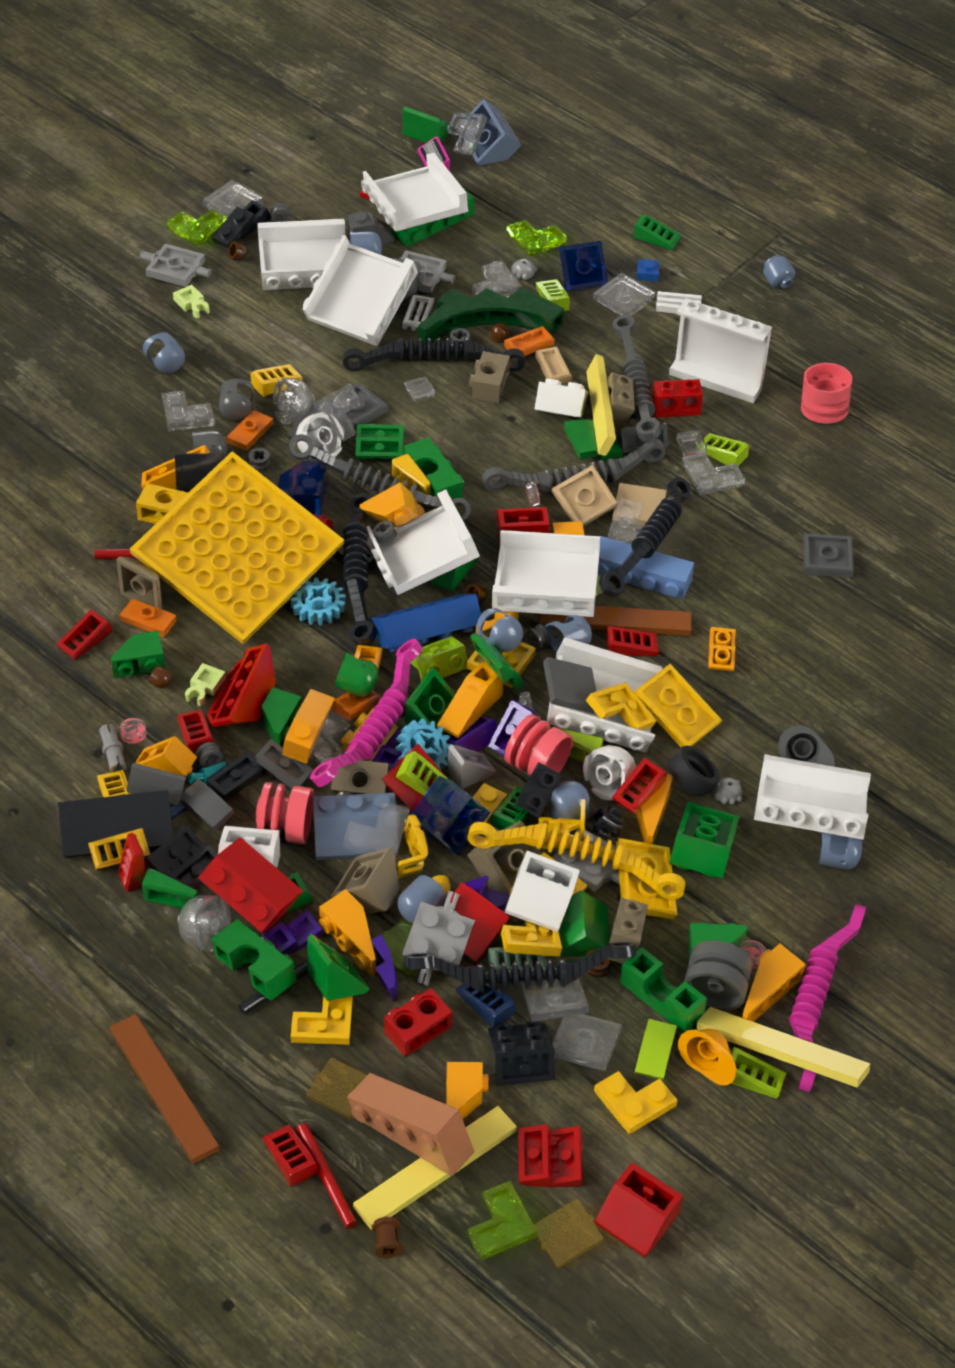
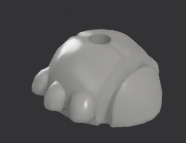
(523, 269)
(727, 791)

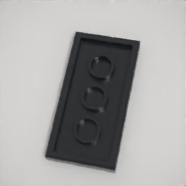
(109, 816)

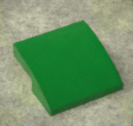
(583, 439)
(379, 441)
(497, 661)

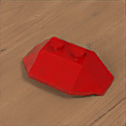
(244, 689)

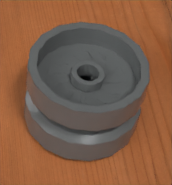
(720, 974)

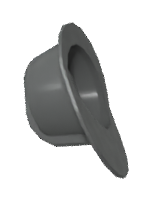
(804, 745)

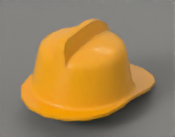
(708, 1054)

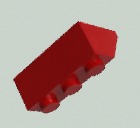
(251, 885)

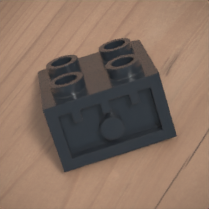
(522, 1053)

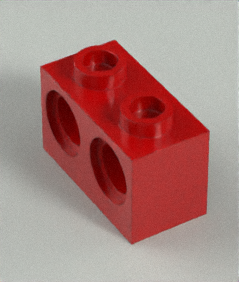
(677, 398)
(421, 1026)

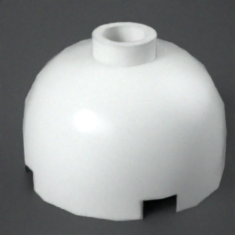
(323, 431)
(608, 770)

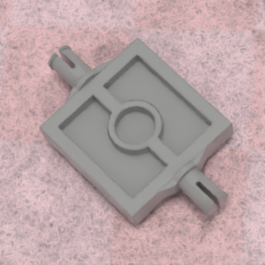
(175, 265)
(432, 268)
(592, 874)
(438, 932)

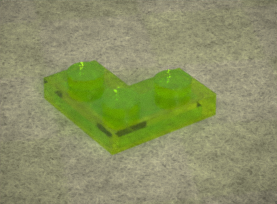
(195, 230)
(535, 241)
(509, 1223)

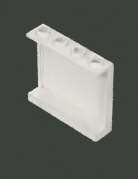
(417, 195)
(296, 251)
(359, 292)
(721, 350)
(424, 547)
(546, 573)
(608, 670)
(813, 797)

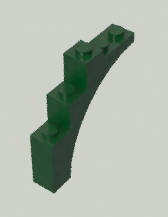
(490, 308)

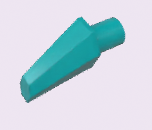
(206, 773)

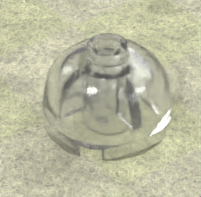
(292, 400)
(203, 919)

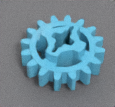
(318, 601)
(428, 738)

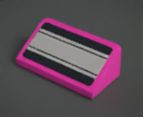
(434, 146)

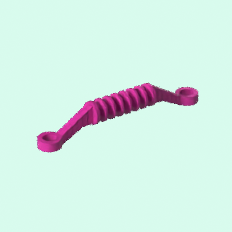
(379, 720)
(816, 985)

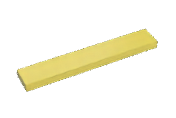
(601, 405)
(785, 1047)
(422, 1176)

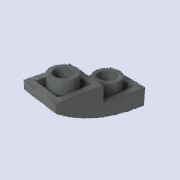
(207, 804)

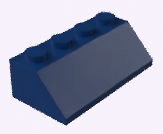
(427, 620)

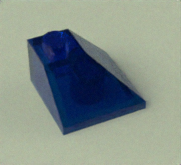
(583, 265)

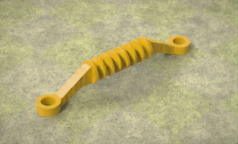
(621, 857)

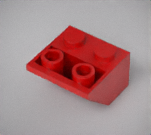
(522, 520)
(639, 1209)

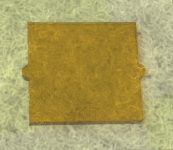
(334, 1086)
(568, 1233)

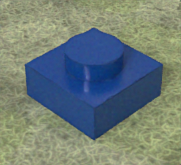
(647, 270)

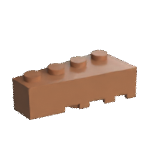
(413, 1121)

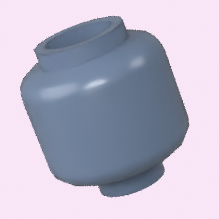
(779, 272)

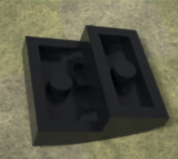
(193, 467)
(182, 858)

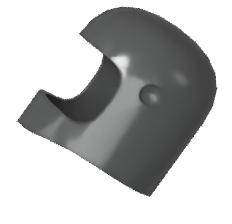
(232, 404)
(214, 441)

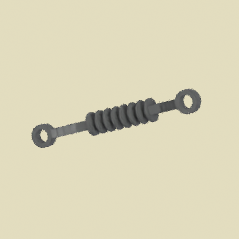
(635, 369)
(347, 469)
(544, 482)

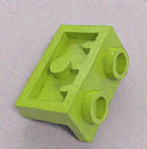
(445, 656)

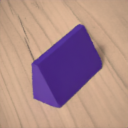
(477, 735)

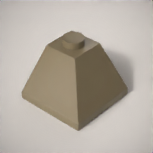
(139, 581)
(501, 862)
(372, 880)

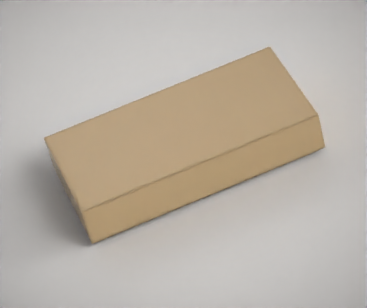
(553, 364)

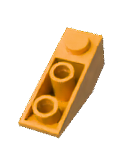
(472, 700)
(347, 923)

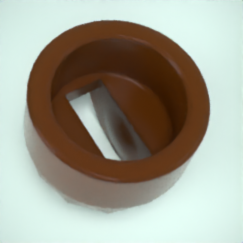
(237, 251)
(499, 333)
(479, 590)
(160, 677)

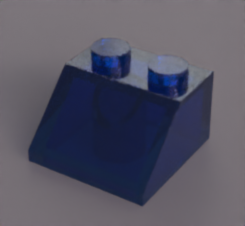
(306, 485)

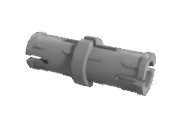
(112, 748)

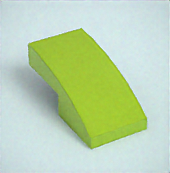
(655, 1049)

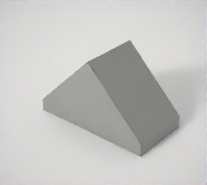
(468, 766)

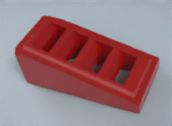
(85, 624)
(618, 637)
(194, 734)
(645, 767)
(132, 864)
(300, 1172)

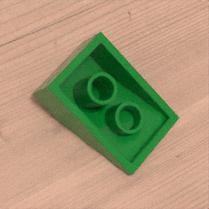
(704, 840)

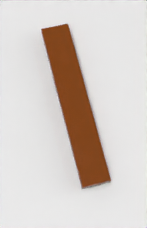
(647, 620)
(164, 1089)

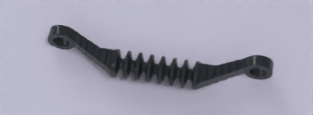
(398, 350)
(649, 536)
(356, 569)
(565, 972)

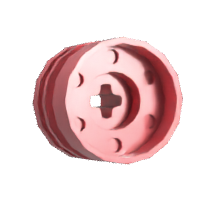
(826, 393)
(536, 743)
(287, 813)

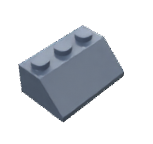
(497, 139)
(332, 817)

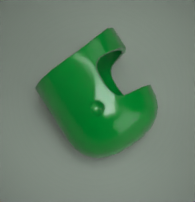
(356, 676)

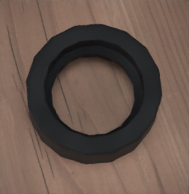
(693, 771)

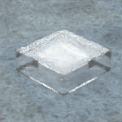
(419, 389)
(691, 442)

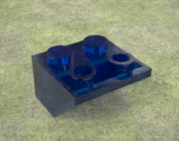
(448, 814)

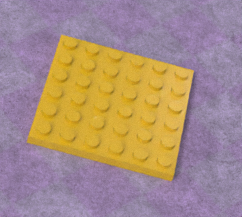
(237, 547)

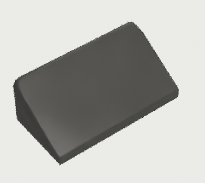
(149, 779)

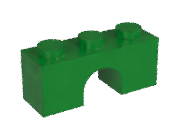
(436, 467)
(270, 969)
(646, 980)

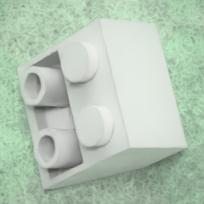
(561, 399)
(262, 840)
(542, 891)

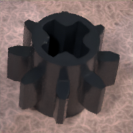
(607, 821)

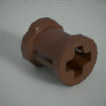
(387, 1237)

